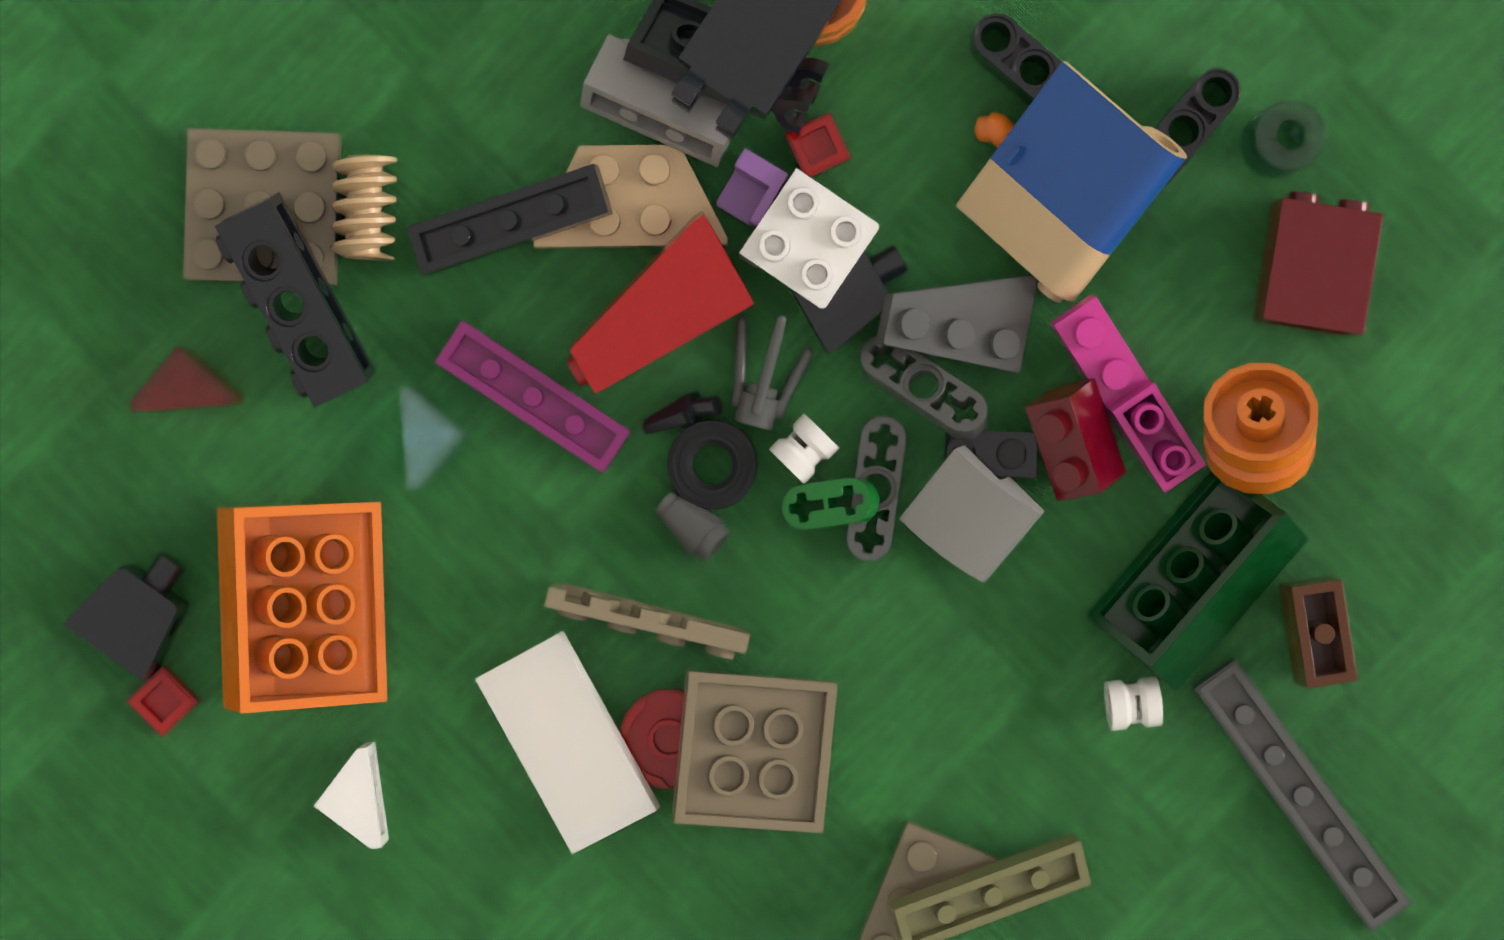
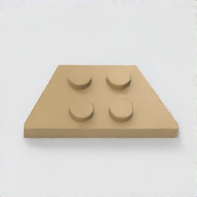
(649, 194)

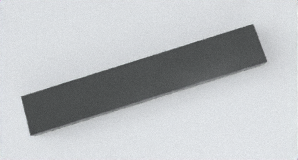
(1301, 794)

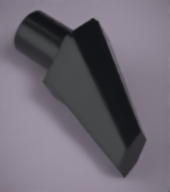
(683, 412)

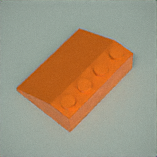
(301, 606)

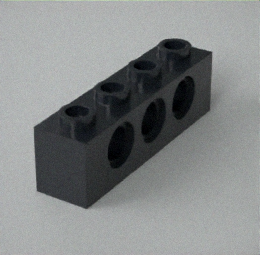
(298, 271)

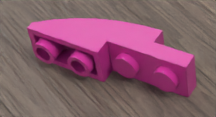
(1127, 394)

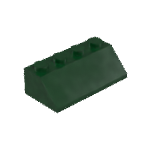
(1197, 578)

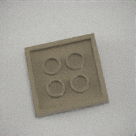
(244, 167)
(754, 751)

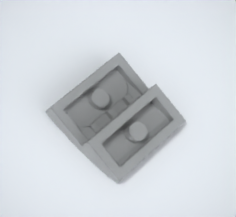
(971, 514)

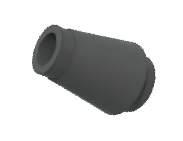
(694, 527)

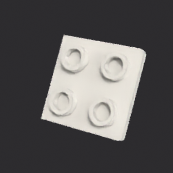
(809, 239)

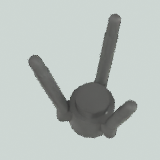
(759, 403)

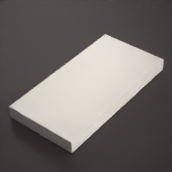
(567, 742)

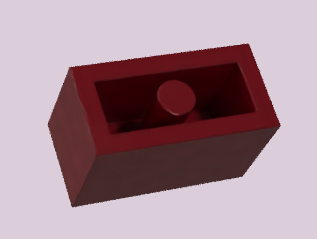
(1076, 440)

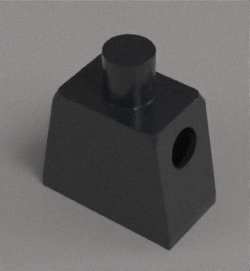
(856, 300)
(134, 615)

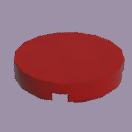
(653, 734)

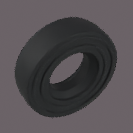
(681, 464)

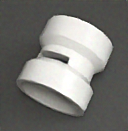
(792, 452)
(1133, 703)

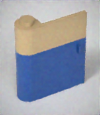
(1069, 183)

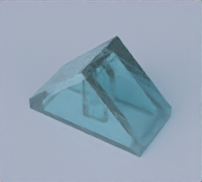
(428, 437)

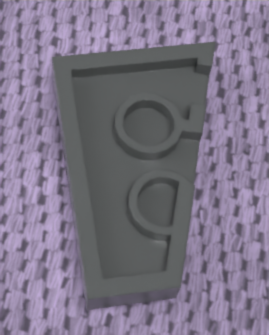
(963, 322)

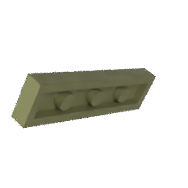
(992, 891)

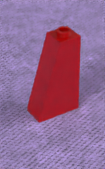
(664, 306)

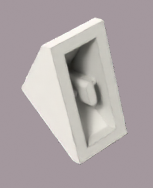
(356, 798)

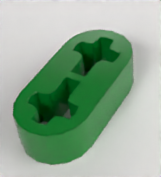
(828, 493)

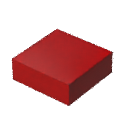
(818, 146)
(163, 700)

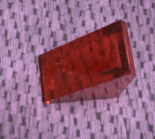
(185, 383)

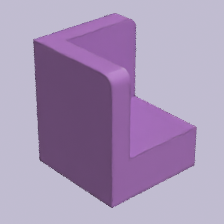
(751, 188)

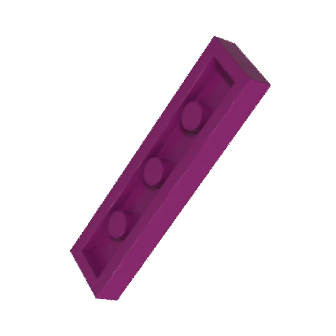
(533, 396)

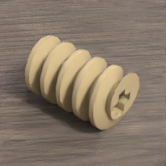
(363, 207)

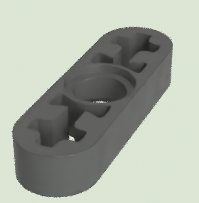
(961, 395)
(893, 452)

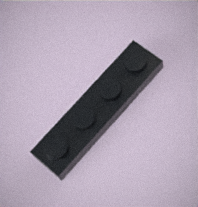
(510, 220)

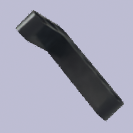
(1022, 48)

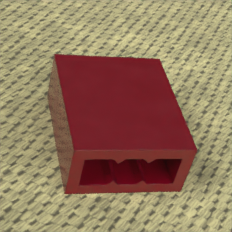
(1318, 265)

